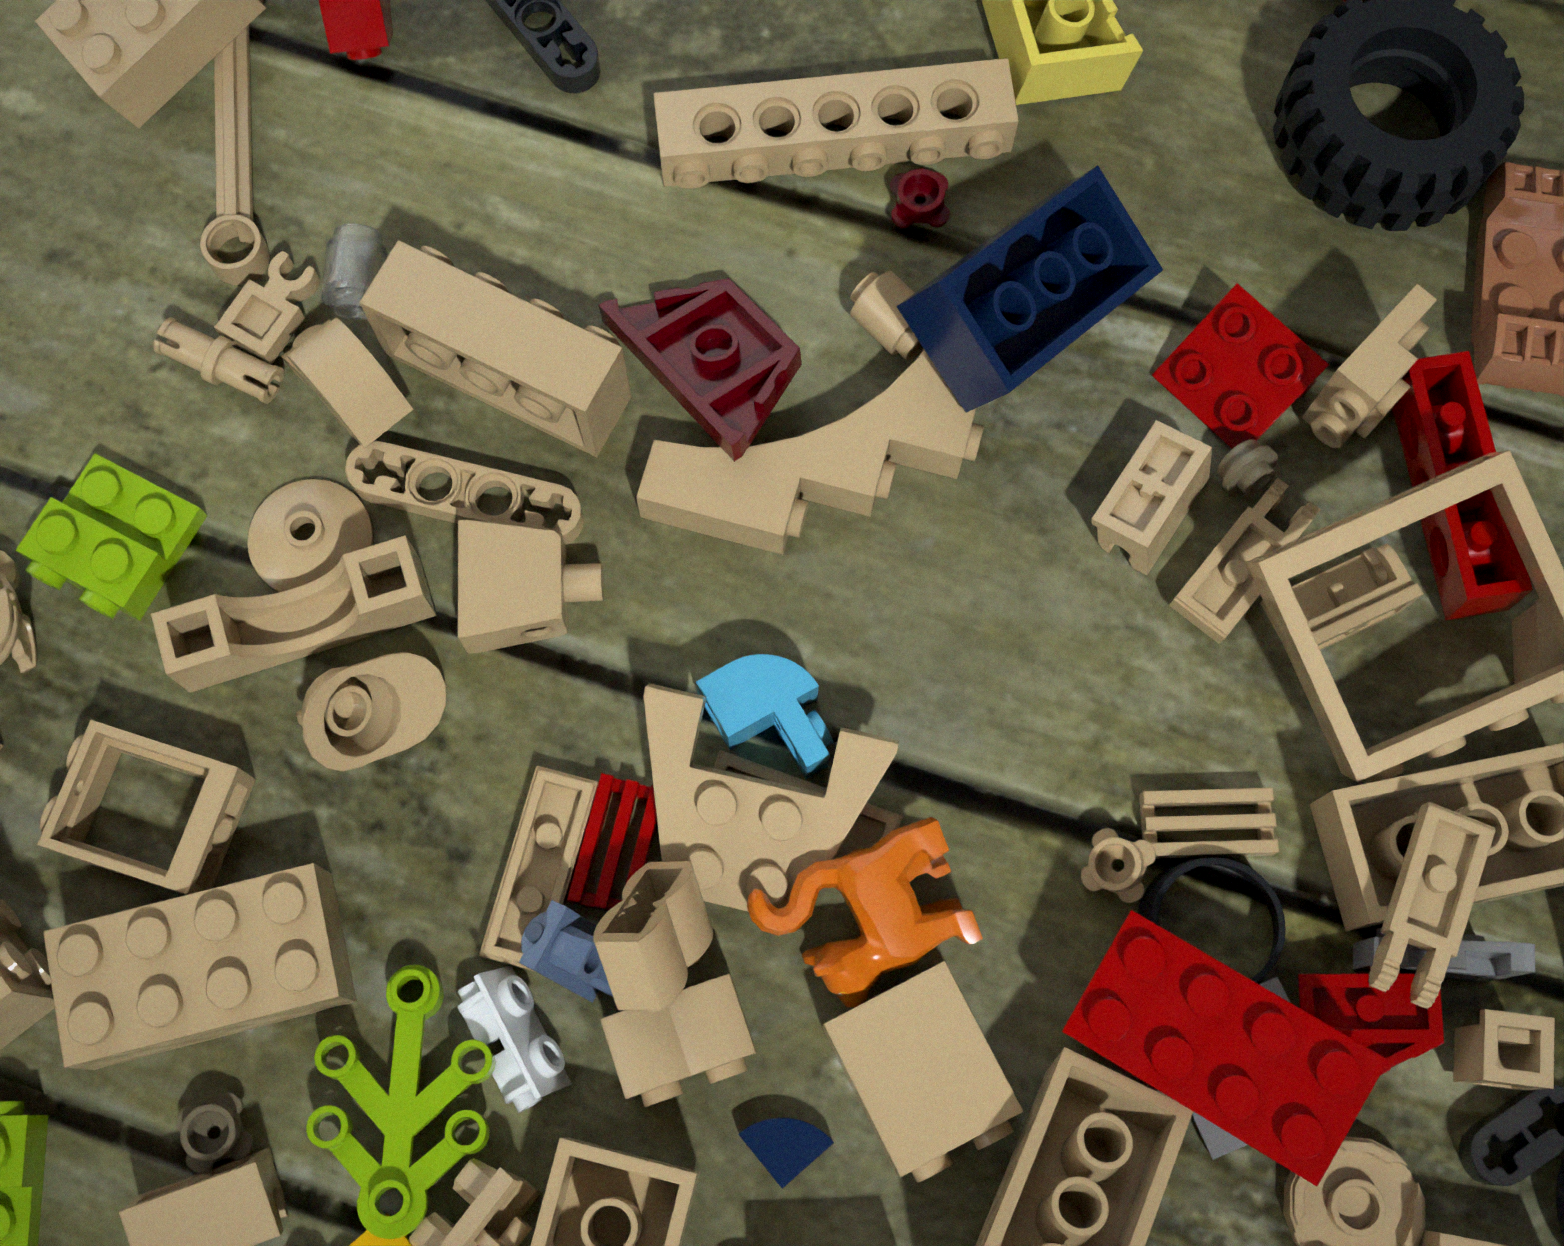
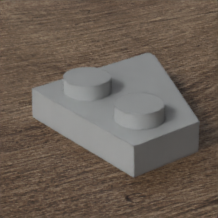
(1475, 960)

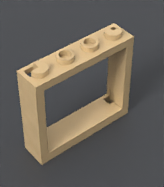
(1444, 734)

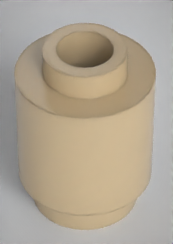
(877, 313)

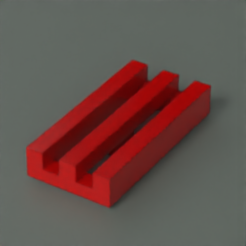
(630, 791)

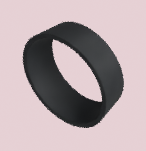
(1154, 894)

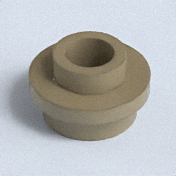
(1247, 469)

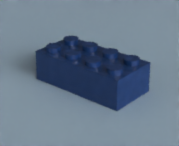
(1030, 290)

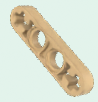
(467, 486)

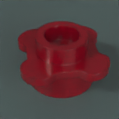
(919, 184)

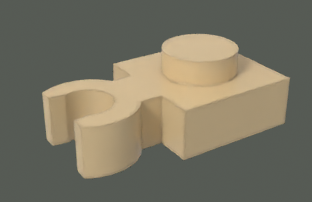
(266, 316)

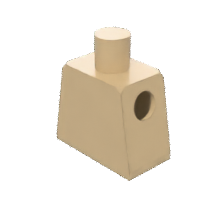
(517, 585)

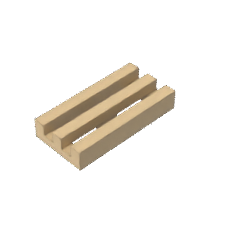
(1262, 820)

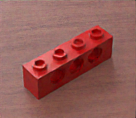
(1468, 543)

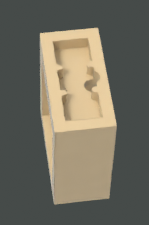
(208, 830)

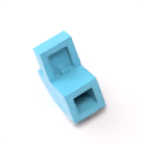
(768, 692)

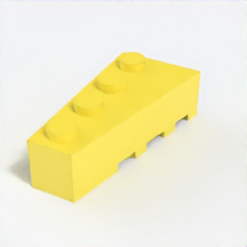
(1061, 47)

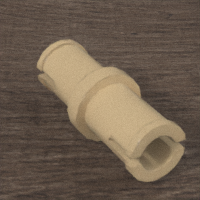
(218, 360)

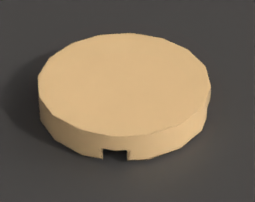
(1359, 1201)

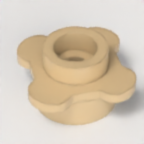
(1107, 849)

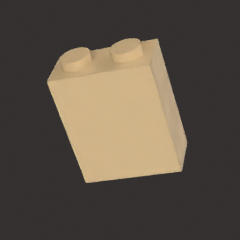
(923, 1073)

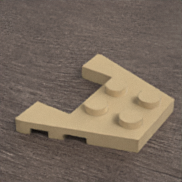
(746, 828)

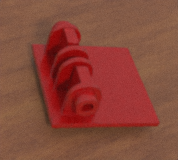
(1240, 369)

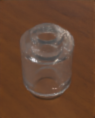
(350, 267)

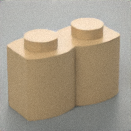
(653, 936)
(691, 1036)

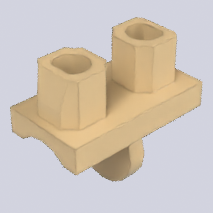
(494, 1214)

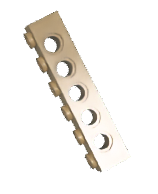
(857, 101)

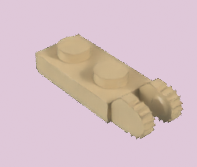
(1223, 583)
(1432, 899)

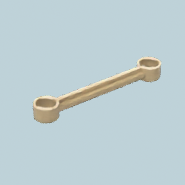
(234, 167)

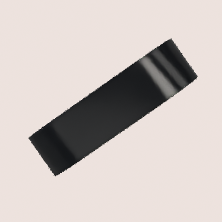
(1510, 1121)

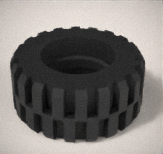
(1439, 59)

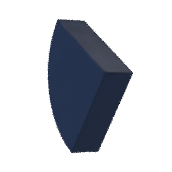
(785, 1146)

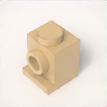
(1506, 1051)

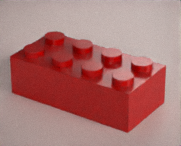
(1225, 1047)

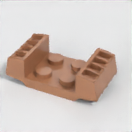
(1520, 281)

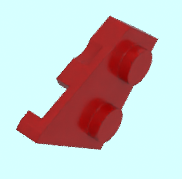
(1373, 1017)

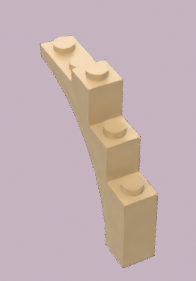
(836, 465)

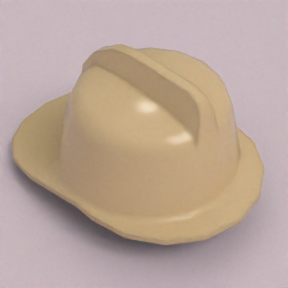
(371, 709)

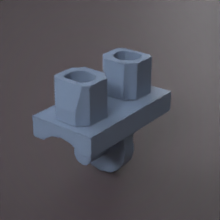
(563, 950)

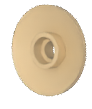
(339, 523)

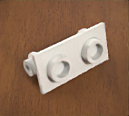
(502, 1008)

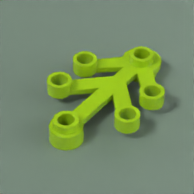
(401, 1112)

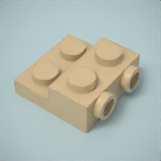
(1372, 375)

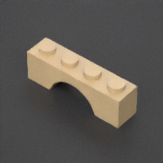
(238, 636)

